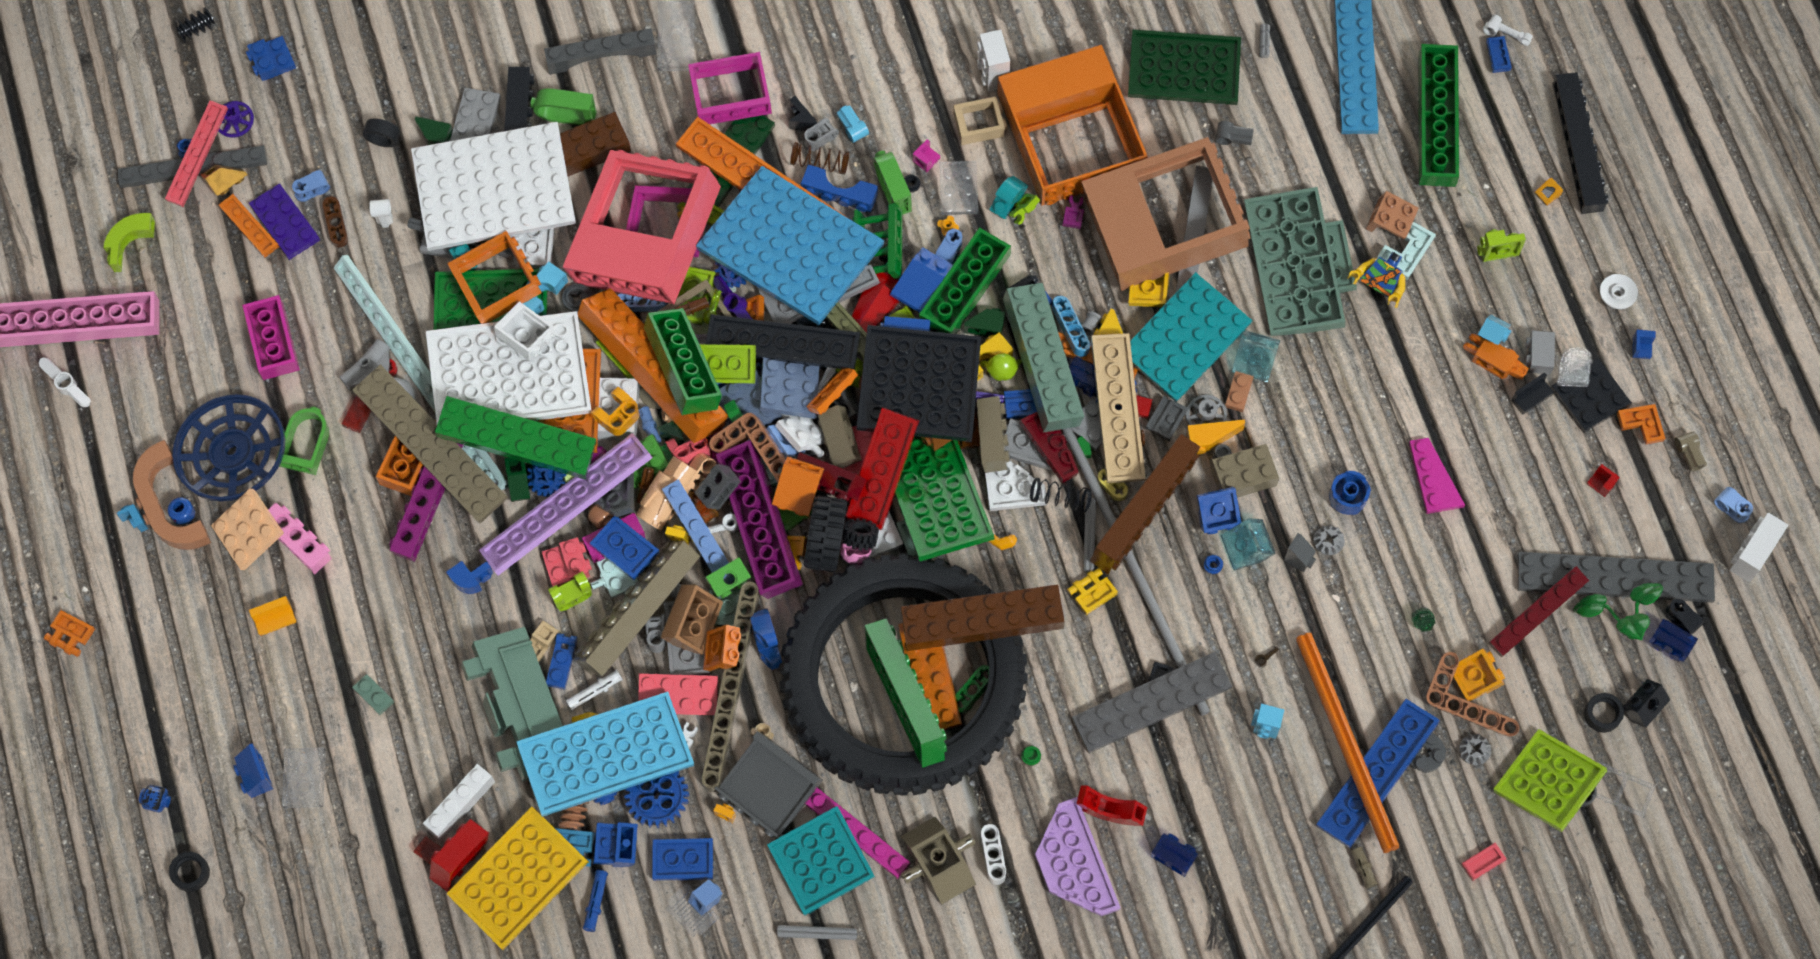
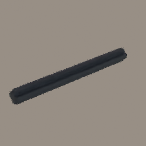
(1372, 918)

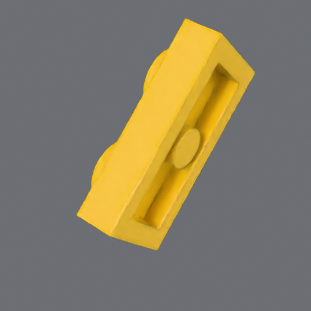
(677, 533)

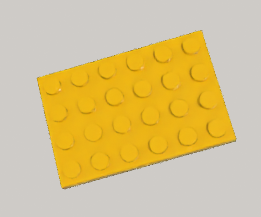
(517, 878)

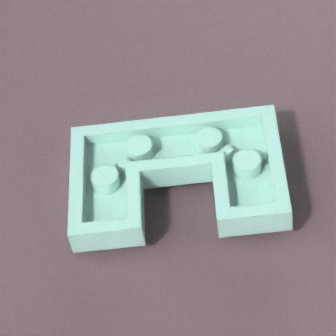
(1419, 241)

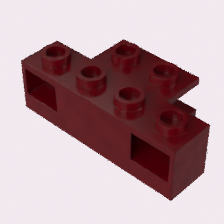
(830, 476)

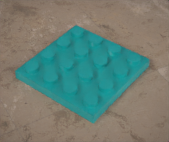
(821, 860)

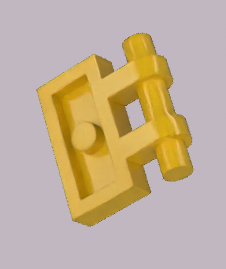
(1094, 596)

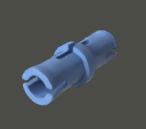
(649, 424)

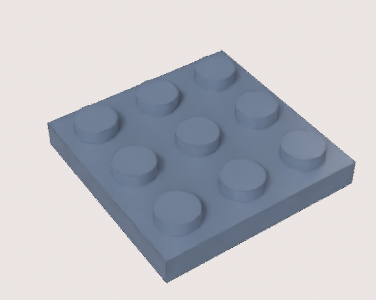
(788, 388)
(748, 398)

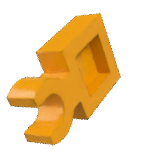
(798, 547)

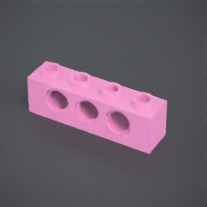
(313, 560)

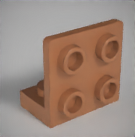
(1392, 215)

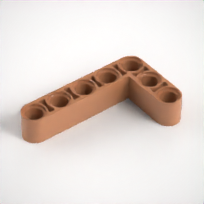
(752, 433)
(1461, 712)

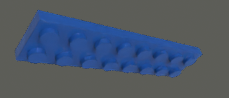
(1386, 764)

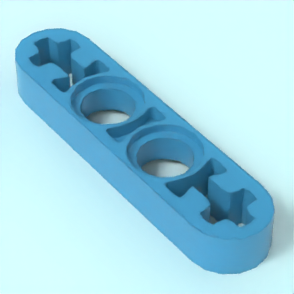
(1073, 325)

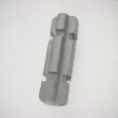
(1264, 41)

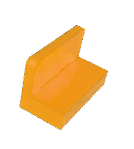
(273, 616)

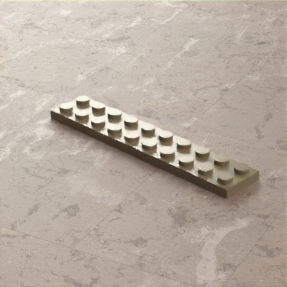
(417, 432)

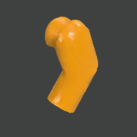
(1005, 542)

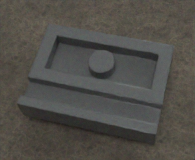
(1166, 418)

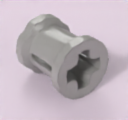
(1091, 322)

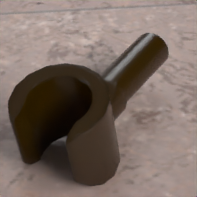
(1266, 656)

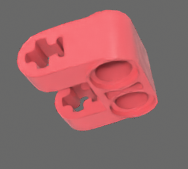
(688, 450)

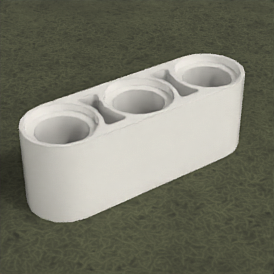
(993, 845)

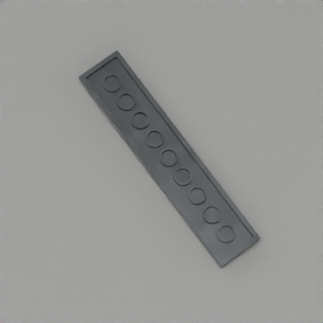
(1618, 575)

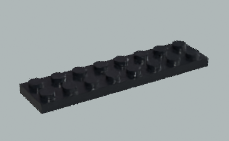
(787, 341)

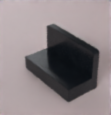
(1532, 394)

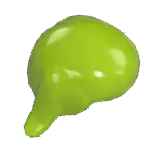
(1002, 366)

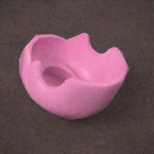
(854, 555)

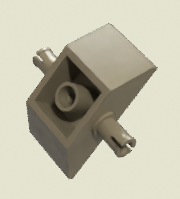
(946, 877)

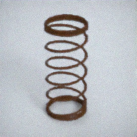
(796, 151)

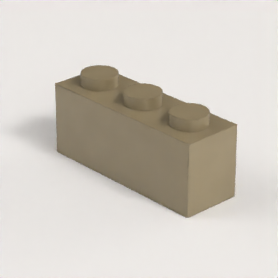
(839, 437)

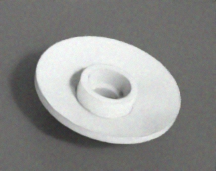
(1622, 285)

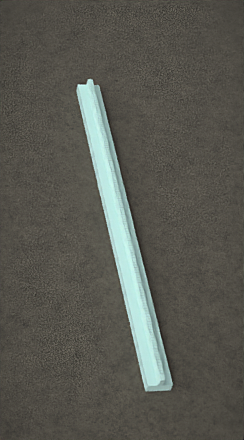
(404, 352)

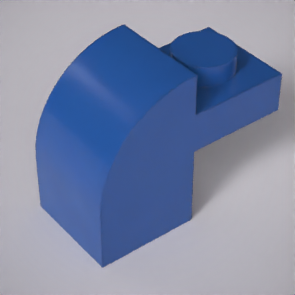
(469, 581)

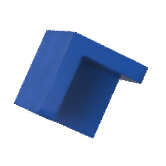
(1643, 343)

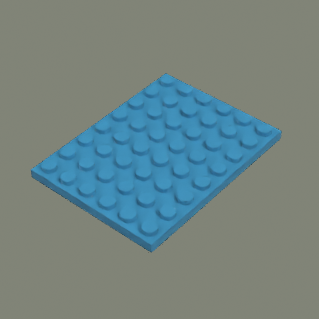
(790, 245)

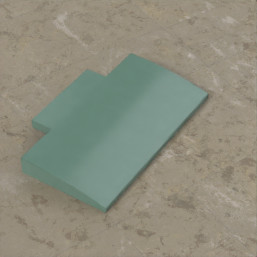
(1299, 262)

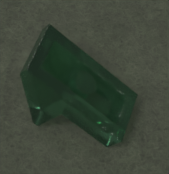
(671, 431)

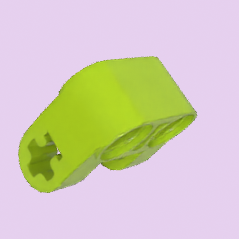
(571, 592)

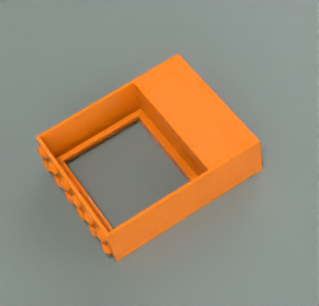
(1058, 93)

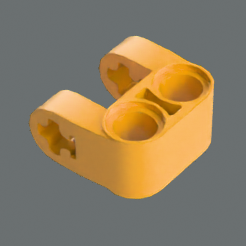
(619, 414)

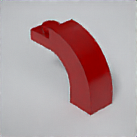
(1111, 809)

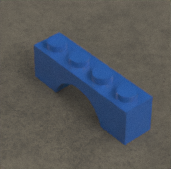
(860, 196)

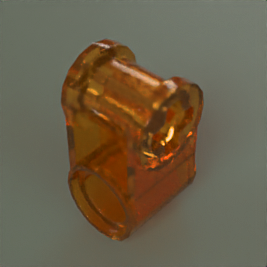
(706, 513)

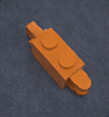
(1495, 358)

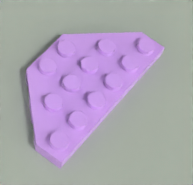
(1073, 862)

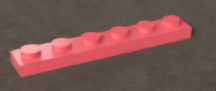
(196, 153)

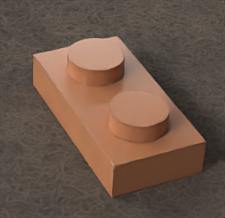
(1239, 391)

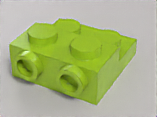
(1497, 245)

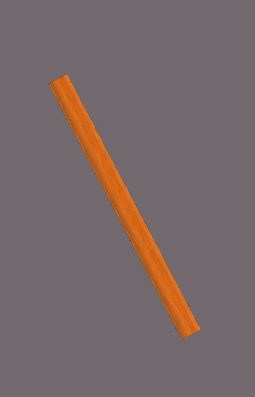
(1347, 743)

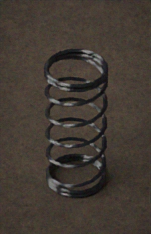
(1087, 491)

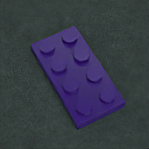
(284, 221)

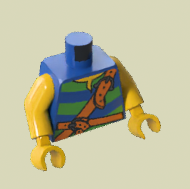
(1382, 276)

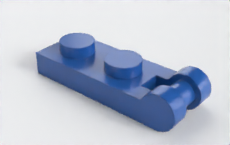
(561, 661)

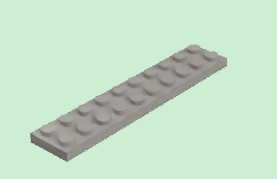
(474, 119)

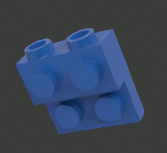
(270, 58)
(1218, 510)

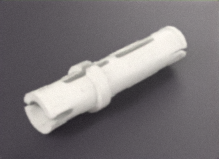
(594, 689)

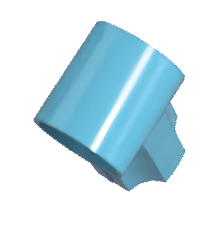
(854, 128)

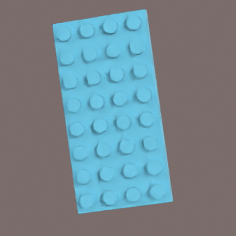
(604, 754)

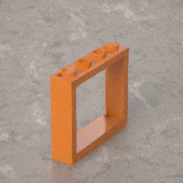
(480, 255)

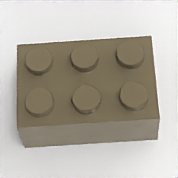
(1246, 471)

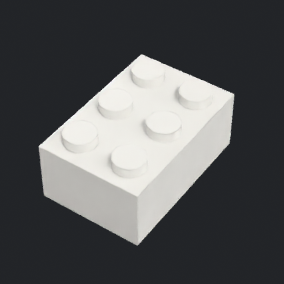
(992, 58)
(609, 405)
(1757, 546)

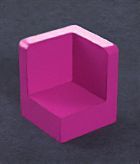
(925, 156)

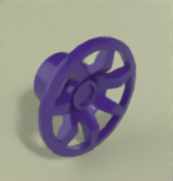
(234, 117)

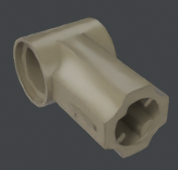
(1690, 448)

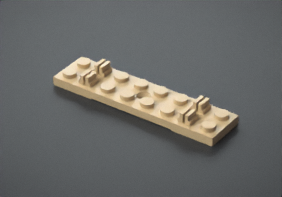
(1118, 427)

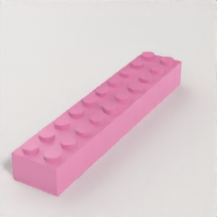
(79, 319)

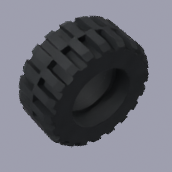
(825, 533)

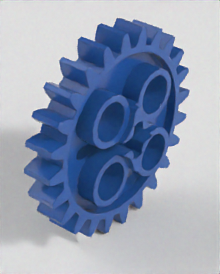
(657, 813)

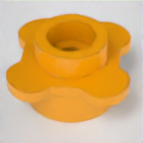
(948, 221)

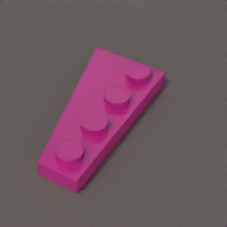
(1434, 482)

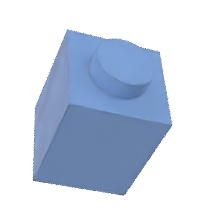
(705, 897)

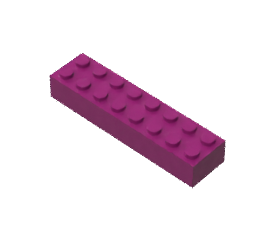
(760, 522)

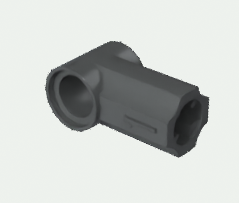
(1228, 134)

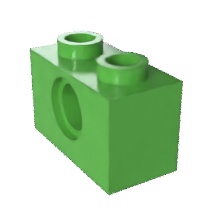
(716, 582)

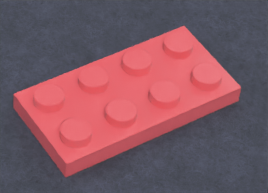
(687, 692)

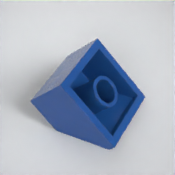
(252, 771)

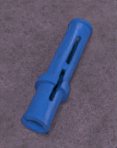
(593, 908)

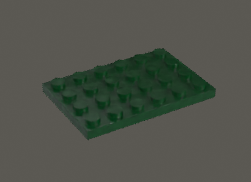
(1184, 67)

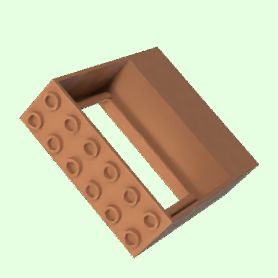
(1128, 226)

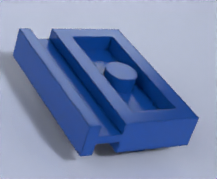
(1019, 404)

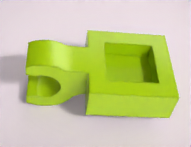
(1024, 205)

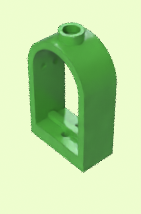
(564, 106)
(892, 180)
(300, 464)

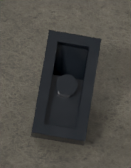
(802, 118)

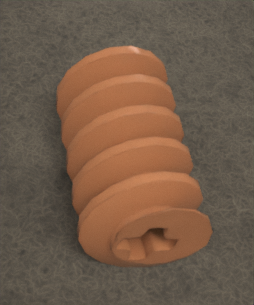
(572, 816)

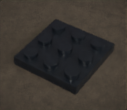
(1593, 403)

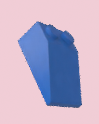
(921, 279)

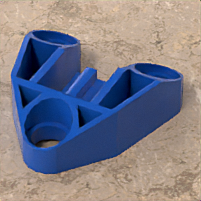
(766, 639)

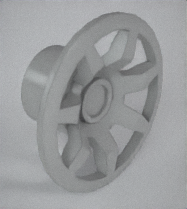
(1206, 410)

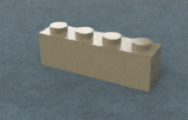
(992, 435)

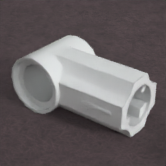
(382, 212)

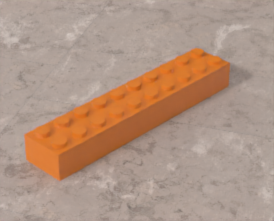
(628, 342)

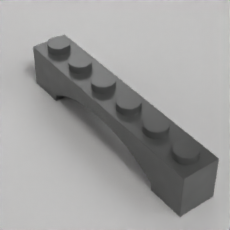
(634, 43)

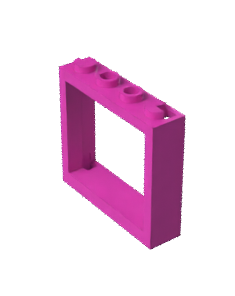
(735, 110)
(658, 194)

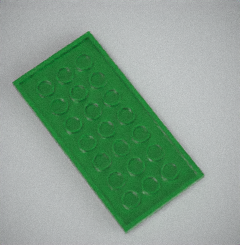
(940, 501)

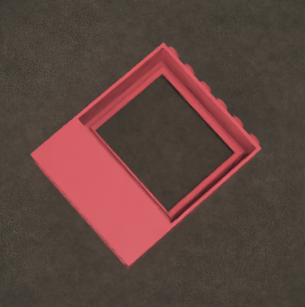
(633, 260)

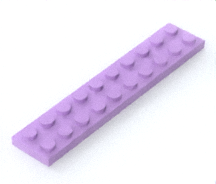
(565, 504)

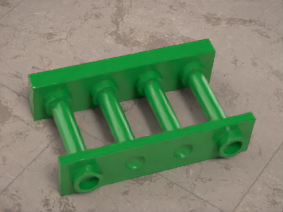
(894, 236)

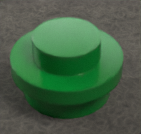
(1031, 755)

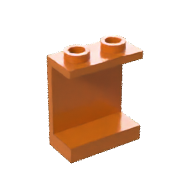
(797, 486)

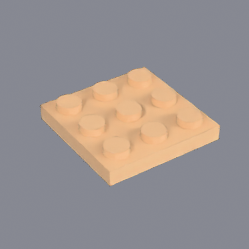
(247, 529)

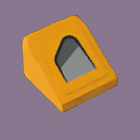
(1549, 191)

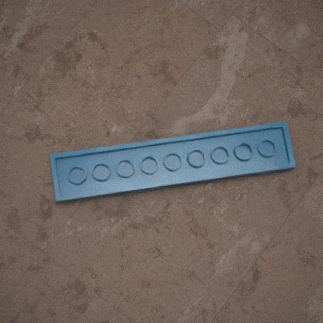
(1356, 67)

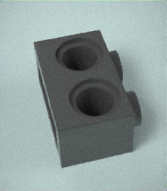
(717, 486)

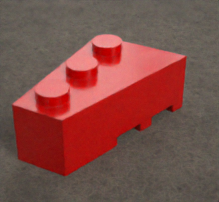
(456, 853)

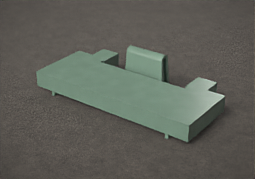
(520, 693)

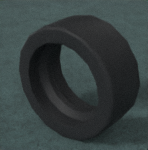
(381, 132)
(1595, 724)
(199, 882)

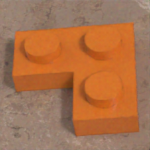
(1646, 418)

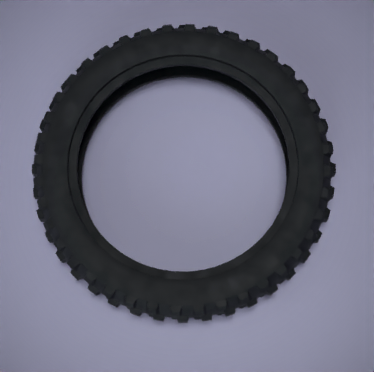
(873, 766)

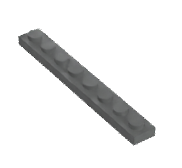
(167, 170)

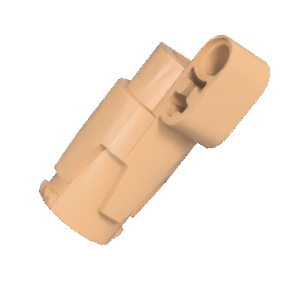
(654, 505)

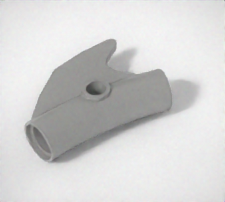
(376, 355)

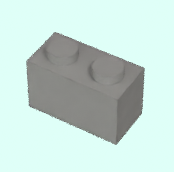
(1540, 352)

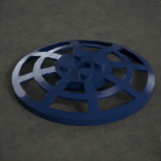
(223, 442)

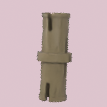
(1364, 867)

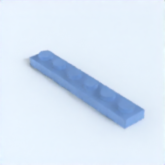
(696, 528)

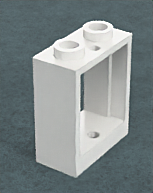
(512, 318)

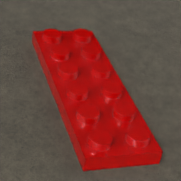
(883, 466)

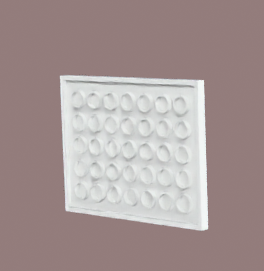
(493, 186)
(487, 372)

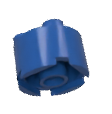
(1343, 501)

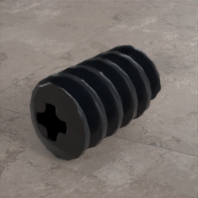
(195, 24)

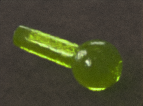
(713, 306)

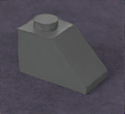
(1300, 554)

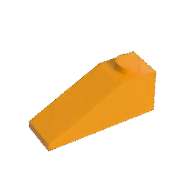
(1213, 434)

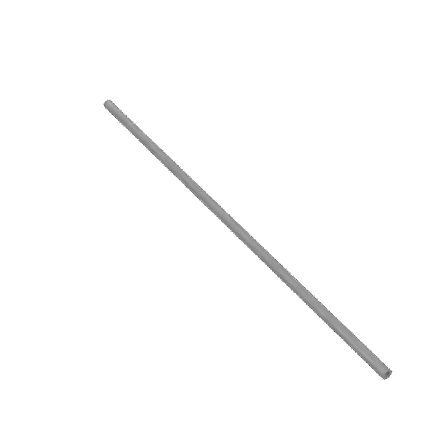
(1130, 559)

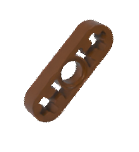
(340, 227)

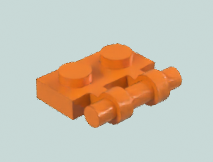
(71, 627)

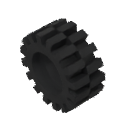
(860, 534)

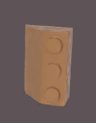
(691, 618)

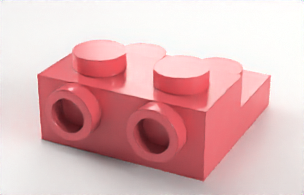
(566, 561)

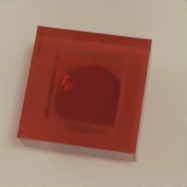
(426, 849)

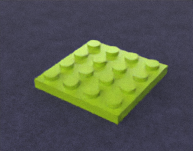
(1550, 780)

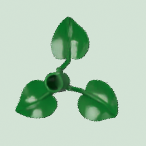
(1631, 626)

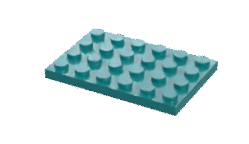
(1187, 336)

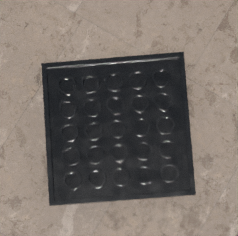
(922, 378)

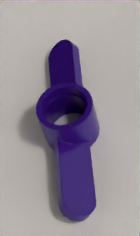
(729, 297)

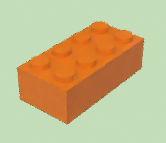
(399, 468)

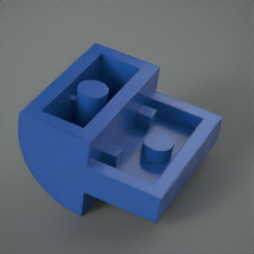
(615, 844)

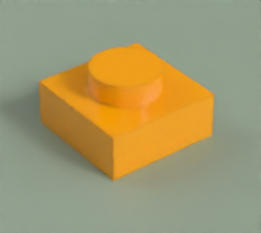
(725, 812)

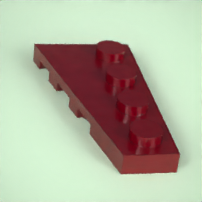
(1052, 447)

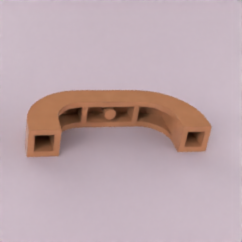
(145, 470)

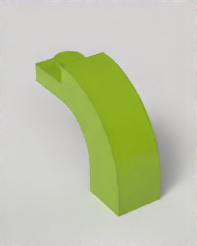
(123, 232)

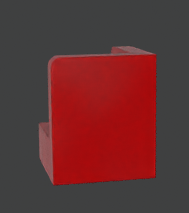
(1603, 480)

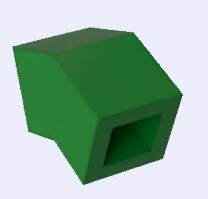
(733, 410)
(1085, 446)

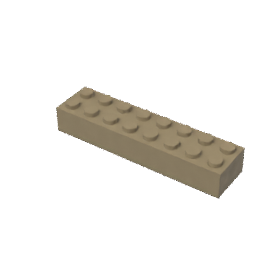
(636, 607)

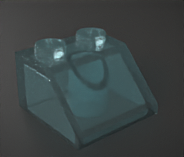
(1256, 355)
(1248, 543)

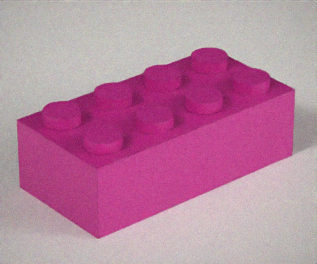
(271, 337)

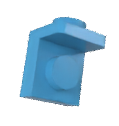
(132, 513)

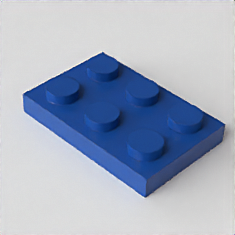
(624, 547)
(682, 859)

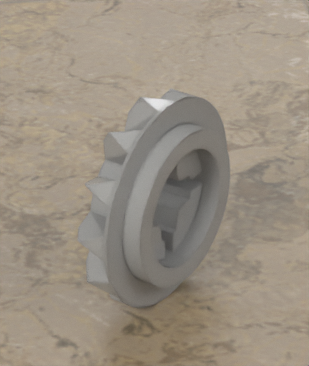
(1325, 547)
(1476, 758)

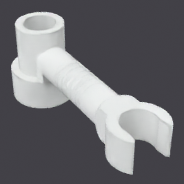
(1495, 25)
(725, 525)

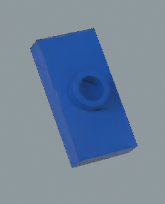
(1498, 54)

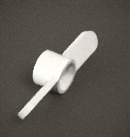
(59, 376)

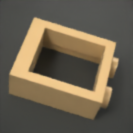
(984, 134)

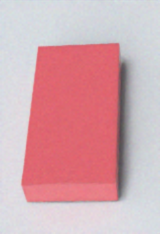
(1483, 861)

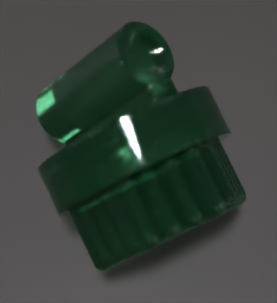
(1423, 619)

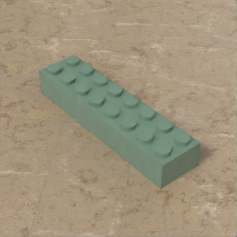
(1043, 357)

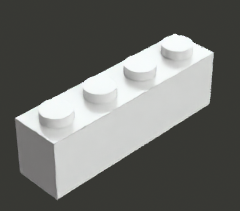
(459, 802)

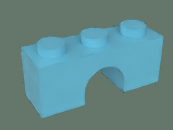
(552, 280)

